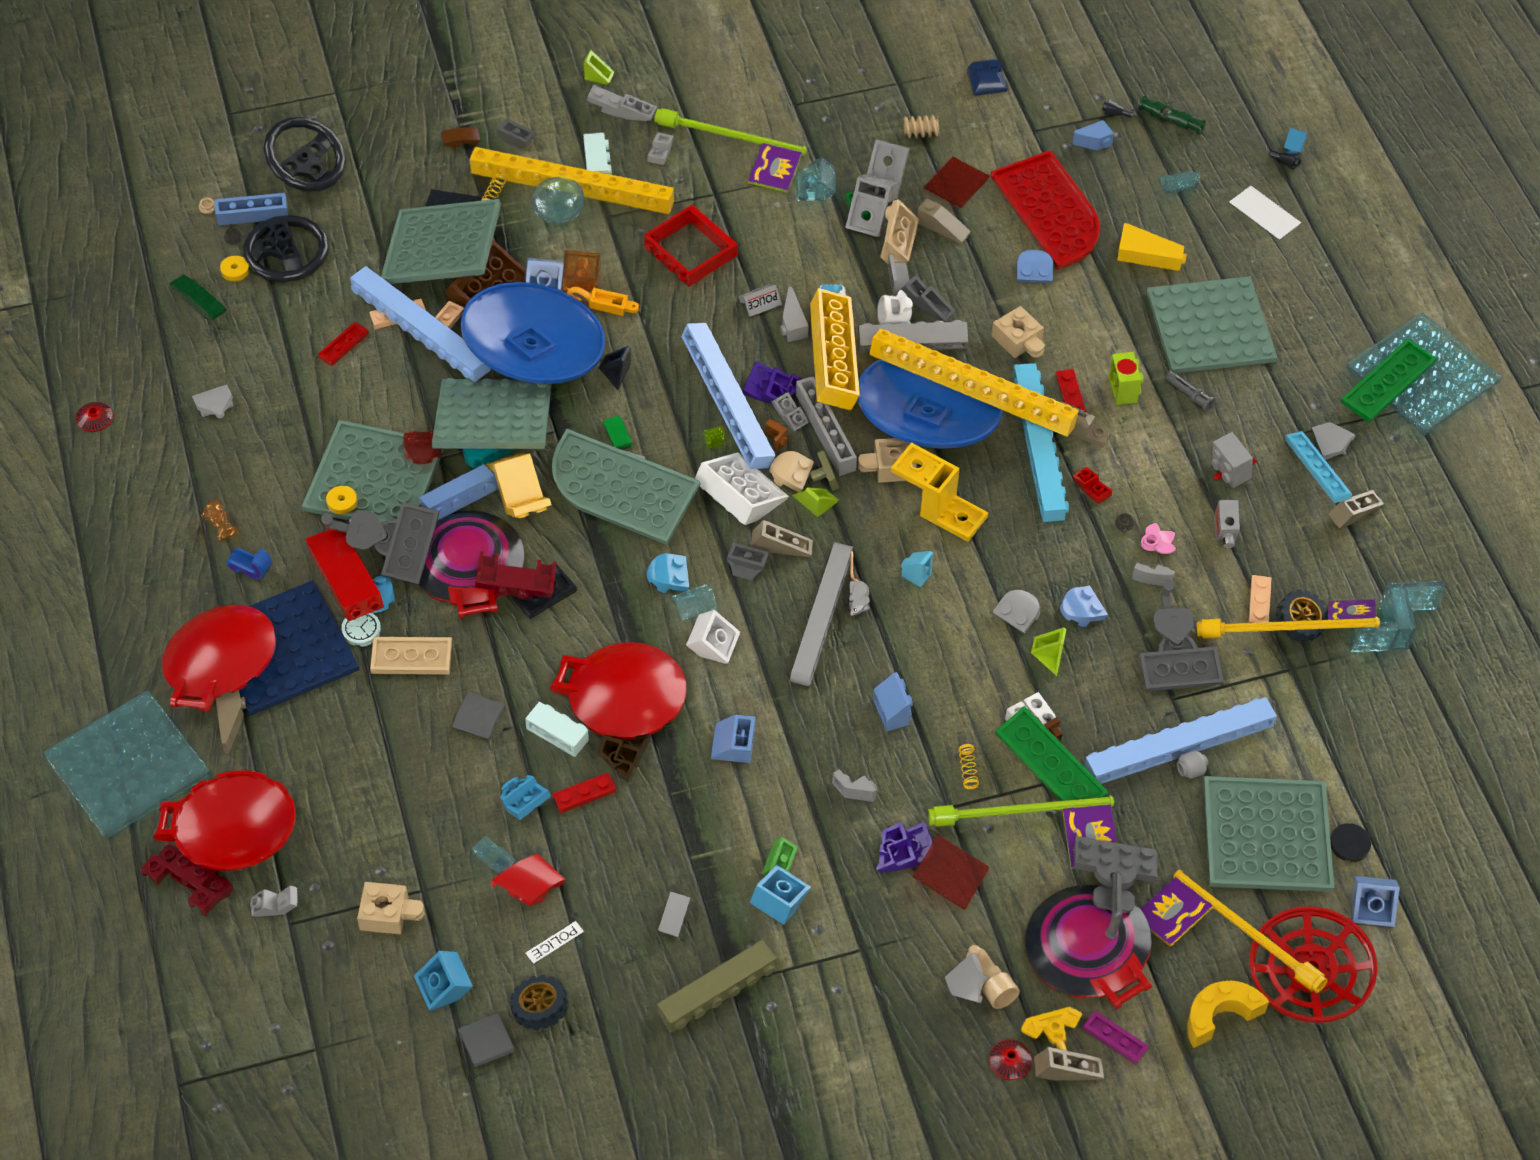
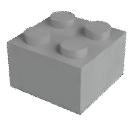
(1232, 460)

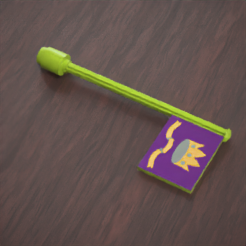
(775, 161)
(1081, 817)

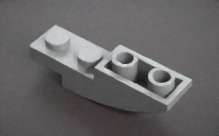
(623, 107)

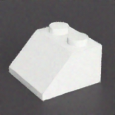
(713, 637)

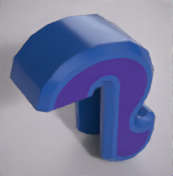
(251, 565)

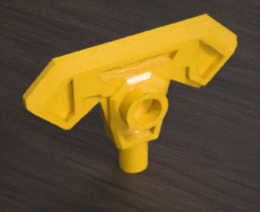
(1052, 1025)

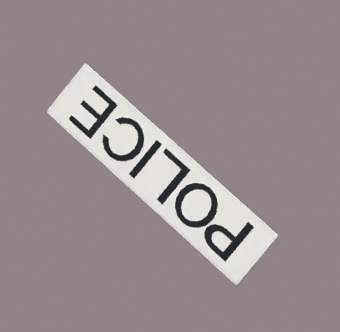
(554, 942)

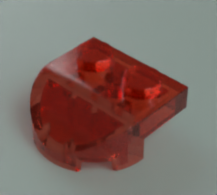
(419, 447)

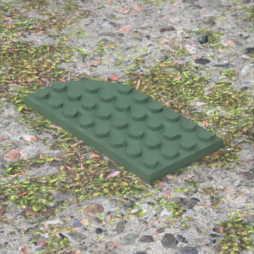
(621, 486)

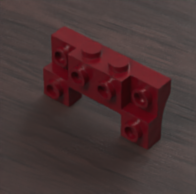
(515, 580)
(204, 883)

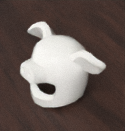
(895, 308)

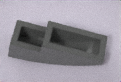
(927, 299)

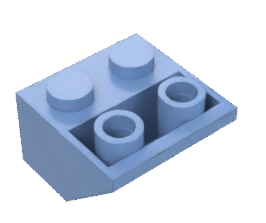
(893, 702)
(734, 739)

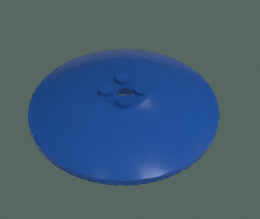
(511, 316)
(898, 406)

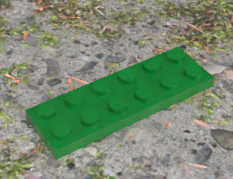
(1388, 380)
(1048, 758)

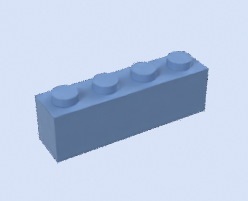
(250, 208)
(460, 491)

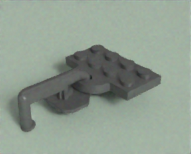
(406, 542)
(1176, 664)
(1117, 869)

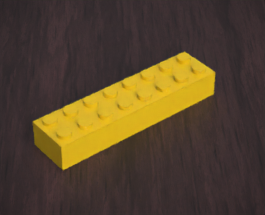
(834, 349)

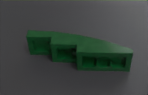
(199, 297)

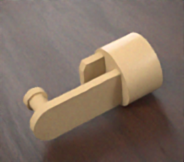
(999, 987)

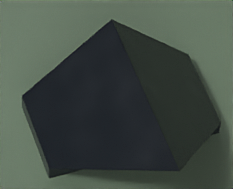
(616, 365)

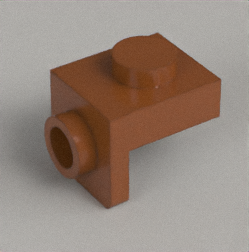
(777, 433)

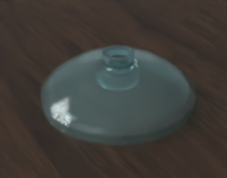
(558, 192)

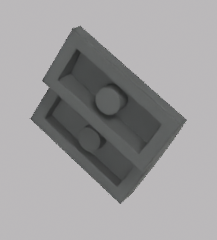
(478, 716)
(486, 1040)

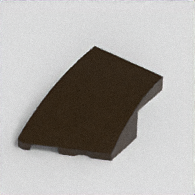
(623, 754)

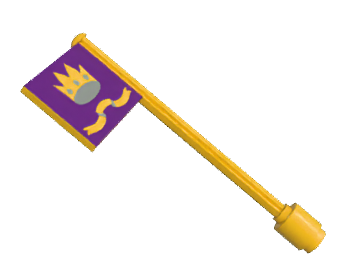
(1340, 615)
(1185, 903)

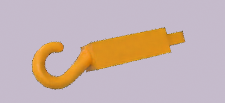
(603, 301)

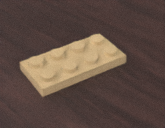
(411, 655)

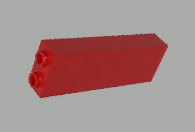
(344, 574)

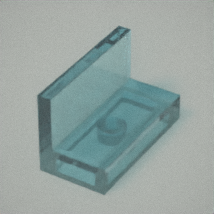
(1179, 181)
(694, 602)

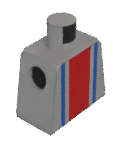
(1227, 522)

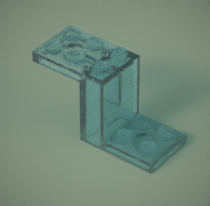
(1397, 616)

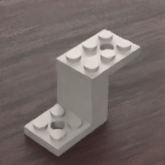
(877, 188)

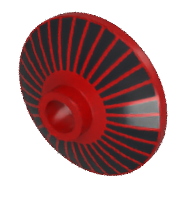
(94, 416)
(1010, 1068)

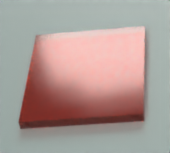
(956, 182)
(951, 872)

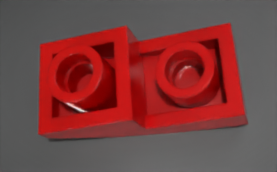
(1090, 484)

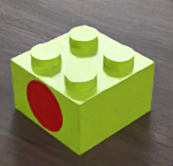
(1125, 378)

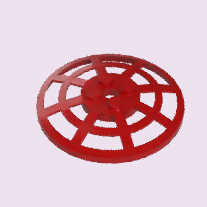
(1318, 956)

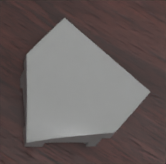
(214, 401)
(1332, 439)
(967, 979)

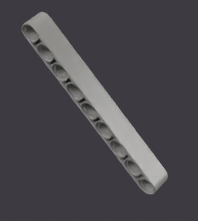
(821, 614)

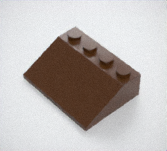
(499, 270)

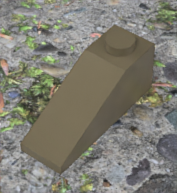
(941, 221)
(1355, 508)
(780, 540)
(230, 717)
(1067, 1065)

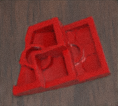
(529, 879)

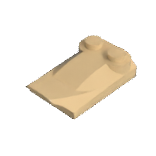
(899, 233)

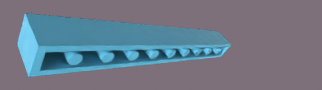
(1042, 453)

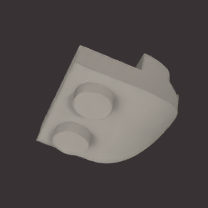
(1018, 609)

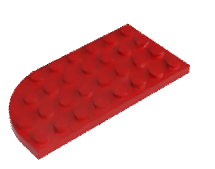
(1050, 207)

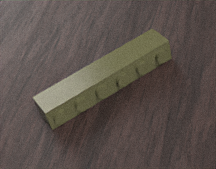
(716, 986)

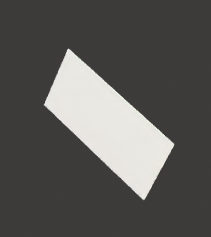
(1265, 212)

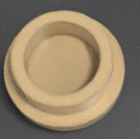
(207, 206)

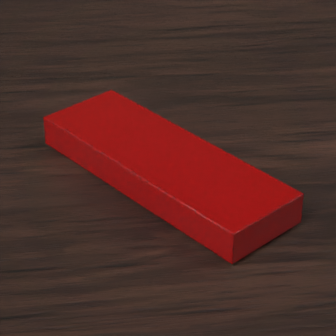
(343, 343)

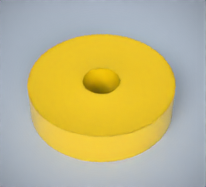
(231, 274)
(341, 492)

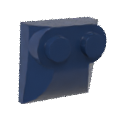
(986, 77)

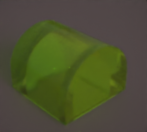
(714, 437)

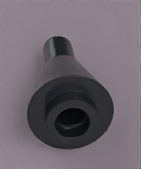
(1112, 108)
(1290, 159)

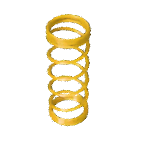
(498, 182)
(967, 753)

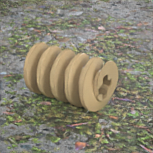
(919, 126)

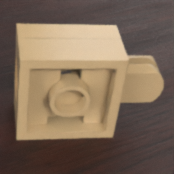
(1019, 333)
(885, 454)
(387, 916)

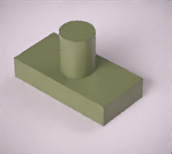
(824, 471)

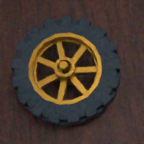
(1312, 608)
(537, 989)

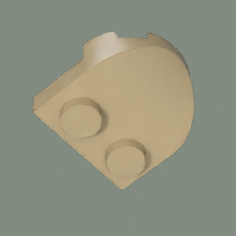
(791, 470)

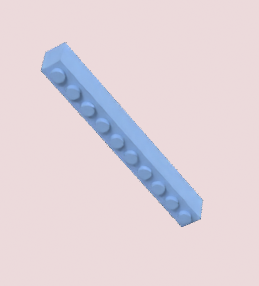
(418, 323)
(728, 396)
(1174, 742)

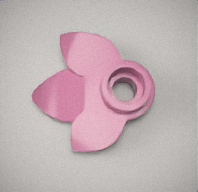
(1160, 540)

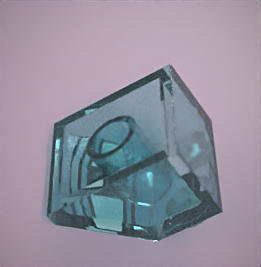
(816, 181)

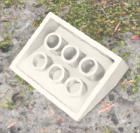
(740, 489)

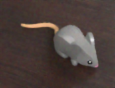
(858, 593)

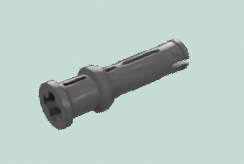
(1196, 395)

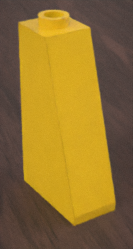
(1149, 249)

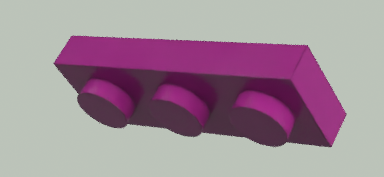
(1115, 1037)

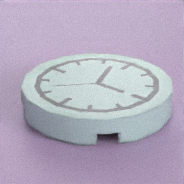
(361, 630)

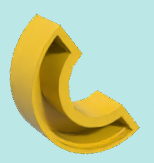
(1218, 998)

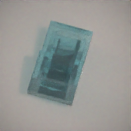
(493, 856)

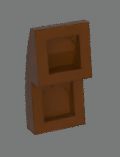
(456, 136)

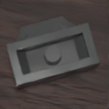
(516, 134)
(746, 561)

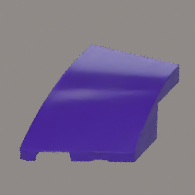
(769, 384)
(903, 847)

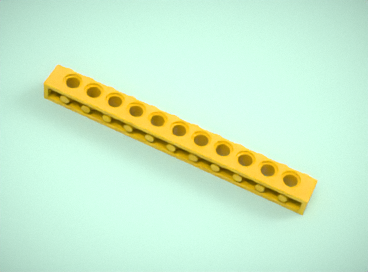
(594, 184)
(974, 382)

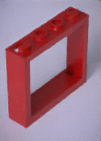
(708, 228)

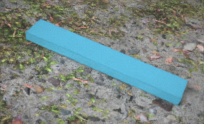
(1318, 467)

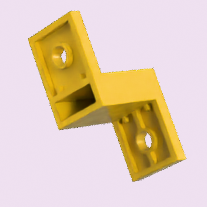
(519, 485)
(939, 492)

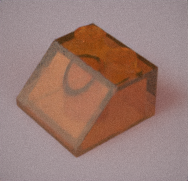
(581, 270)

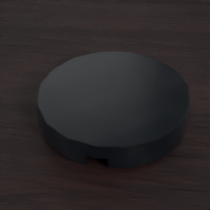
(1350, 842)

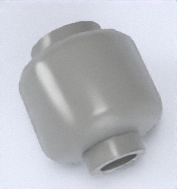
(1192, 764)

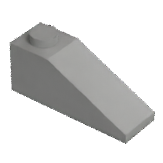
(793, 321)

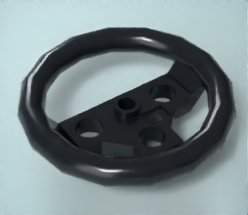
(305, 159)
(282, 243)

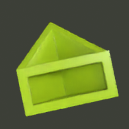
(596, 70)
(816, 500)
(1049, 648)

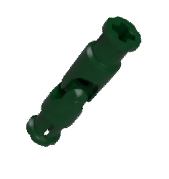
(1183, 119)

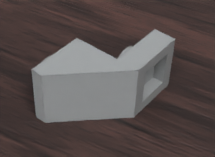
(860, 789)
(270, 903)

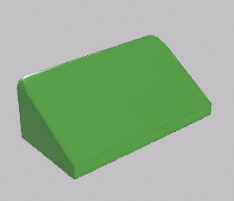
(781, 854)

